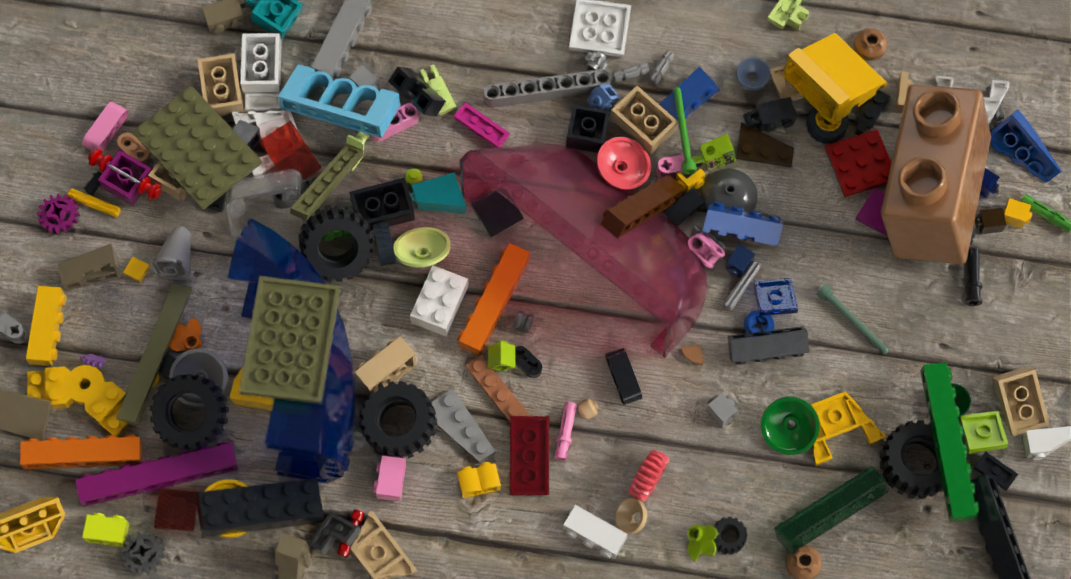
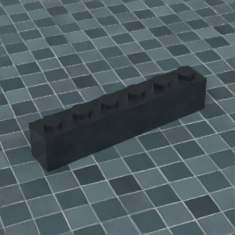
(998, 531)

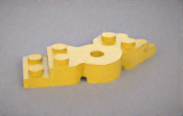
(64, 387)

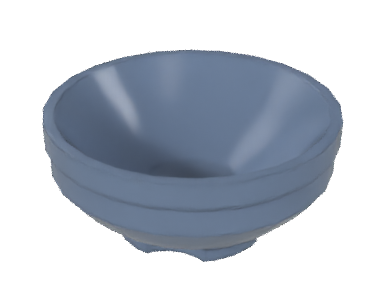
(753, 66)

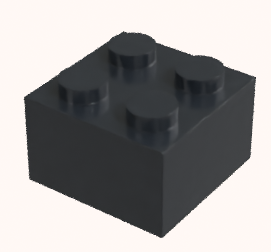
(587, 128)

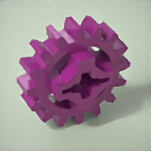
(66, 211)

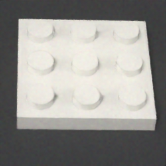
(600, 27)

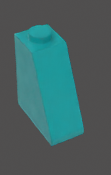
(439, 195)

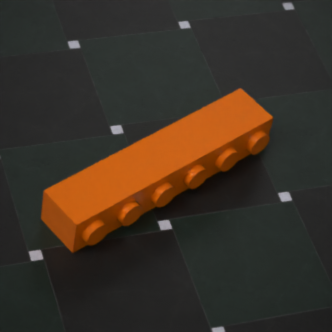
(494, 299)
(81, 452)

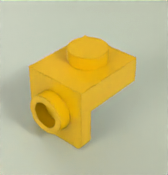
(694, 181)

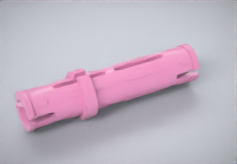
(564, 438)

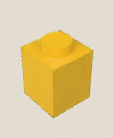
(1017, 213)

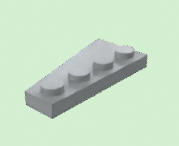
(461, 427)

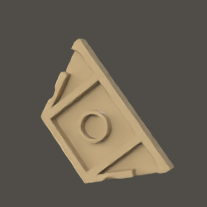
(380, 552)

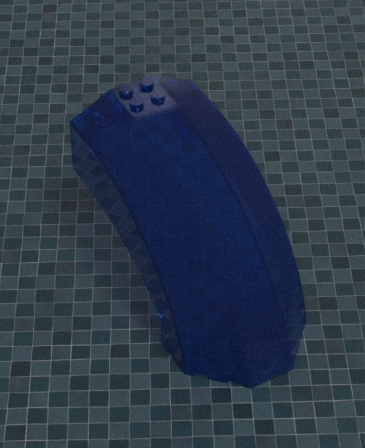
(310, 435)

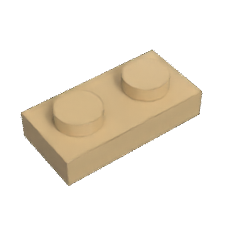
(903, 84)

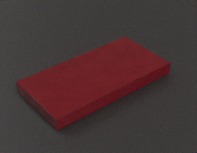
(529, 455)

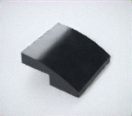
(496, 212)

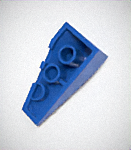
(1022, 144)

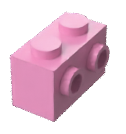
(390, 479)

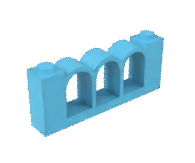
(305, 79)

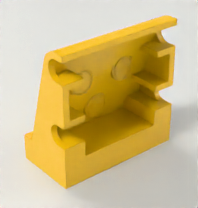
(832, 77)

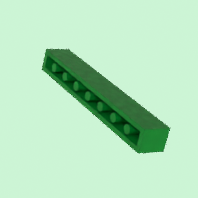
(948, 442)

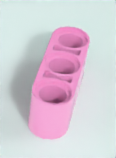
(404, 121)
(105, 127)

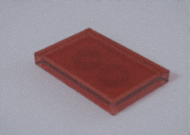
(290, 151)

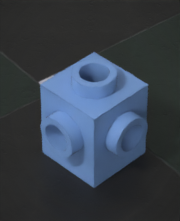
(603, 97)

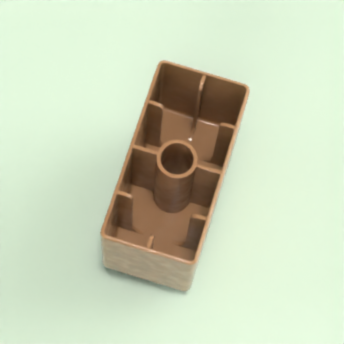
(936, 174)

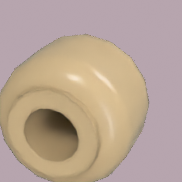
(588, 408)

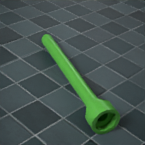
(688, 165)

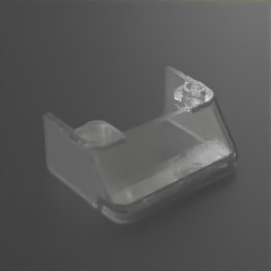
(286, 182)

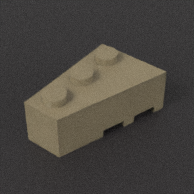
(90, 268)
(292, 557)

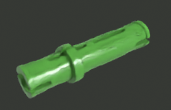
(1047, 213)

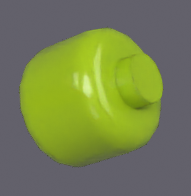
(413, 176)

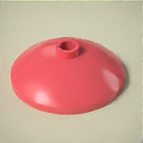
(630, 157)

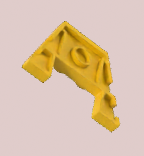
(838, 416)

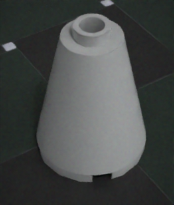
(174, 255)

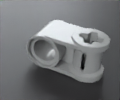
(9, 327)

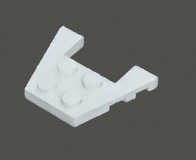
(997, 93)
(267, 122)

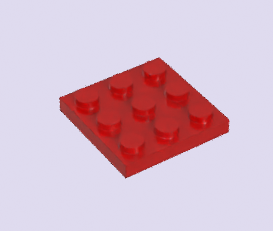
(859, 162)

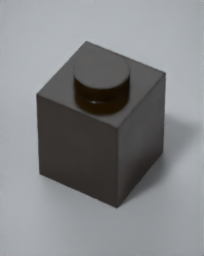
(990, 221)

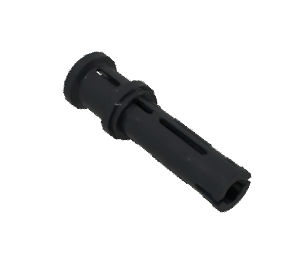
(973, 285)

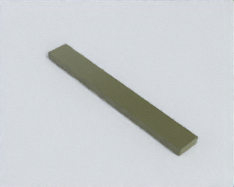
(154, 354)

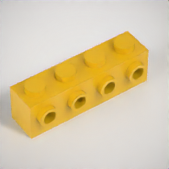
(45, 326)

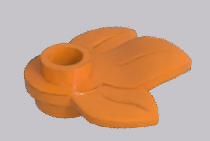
(185, 335)

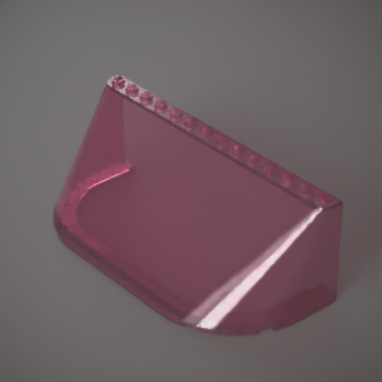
(568, 200)

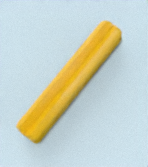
(94, 203)

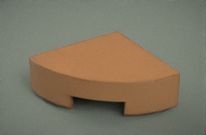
(693, 354)

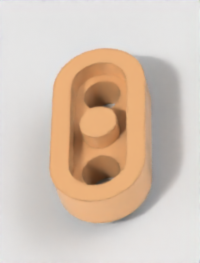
(134, 149)

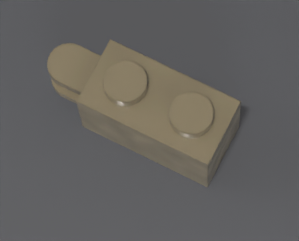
(226, 15)

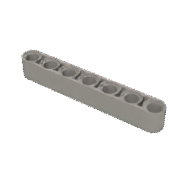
(541, 94)

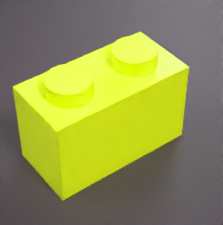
(106, 530)

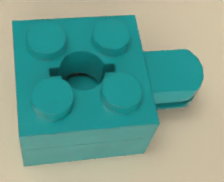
(275, 15)

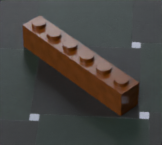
(642, 206)

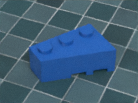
(694, 92)

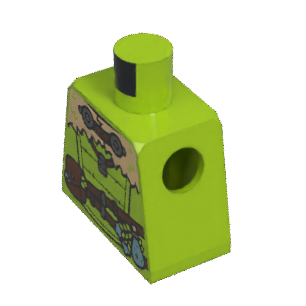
(716, 153)

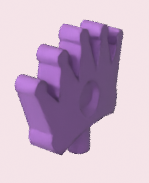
(93, 360)

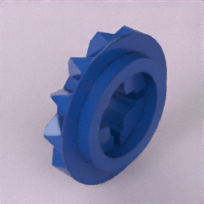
(750, 322)

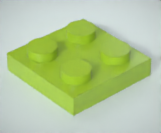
(983, 432)

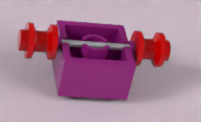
(124, 176)

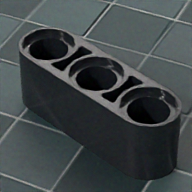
(623, 376)

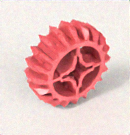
(648, 475)

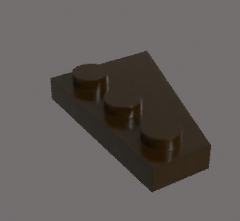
(762, 148)

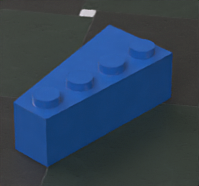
(743, 224)

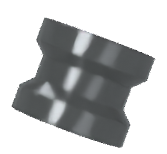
(523, 321)

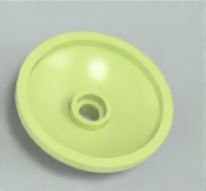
(422, 247)

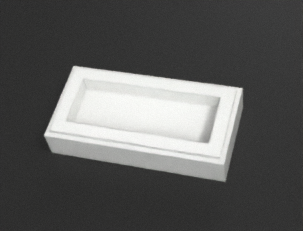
(262, 102)

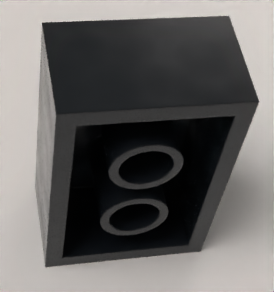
(384, 203)

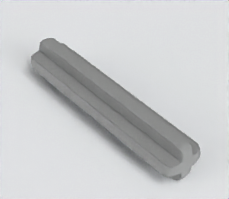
(741, 286)

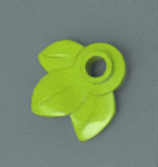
(702, 543)

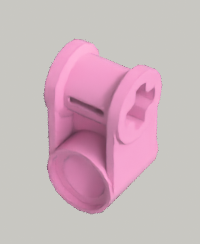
(672, 166)
(708, 251)

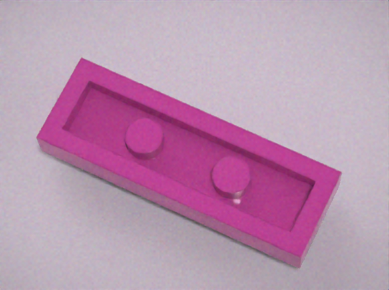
(481, 125)

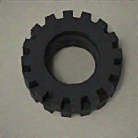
(738, 528)

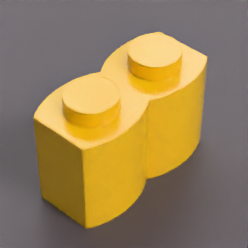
(478, 480)

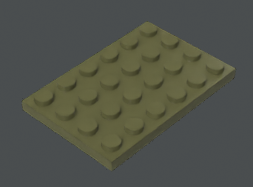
(197, 147)
(290, 340)

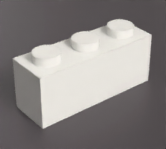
(594, 532)

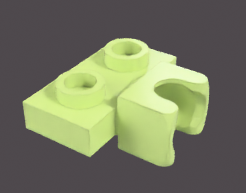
(788, 12)

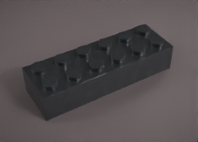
(259, 507)

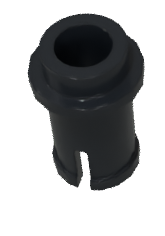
(93, 184)

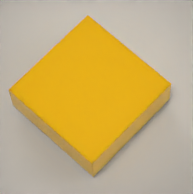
(136, 269)

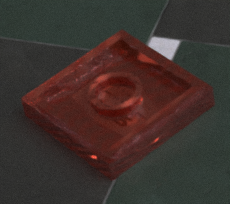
(176, 510)

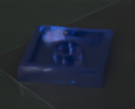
(775, 296)

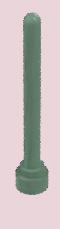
(826, 294)

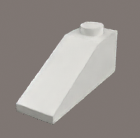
(1043, 442)

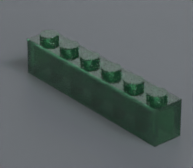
(831, 510)

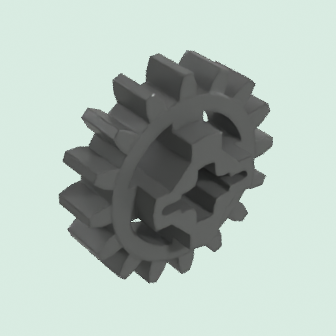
(135, 554)

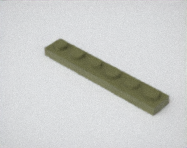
(326, 182)

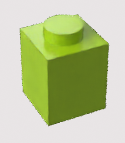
(501, 356)

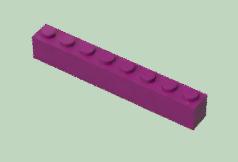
(156, 474)

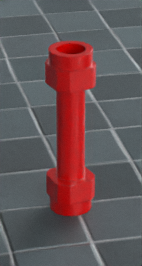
(356, 518)

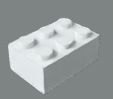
(261, 63)
(439, 300)

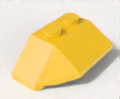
(30, 523)

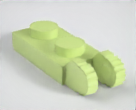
(439, 86)

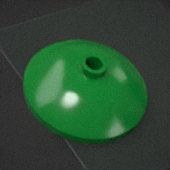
(787, 438)

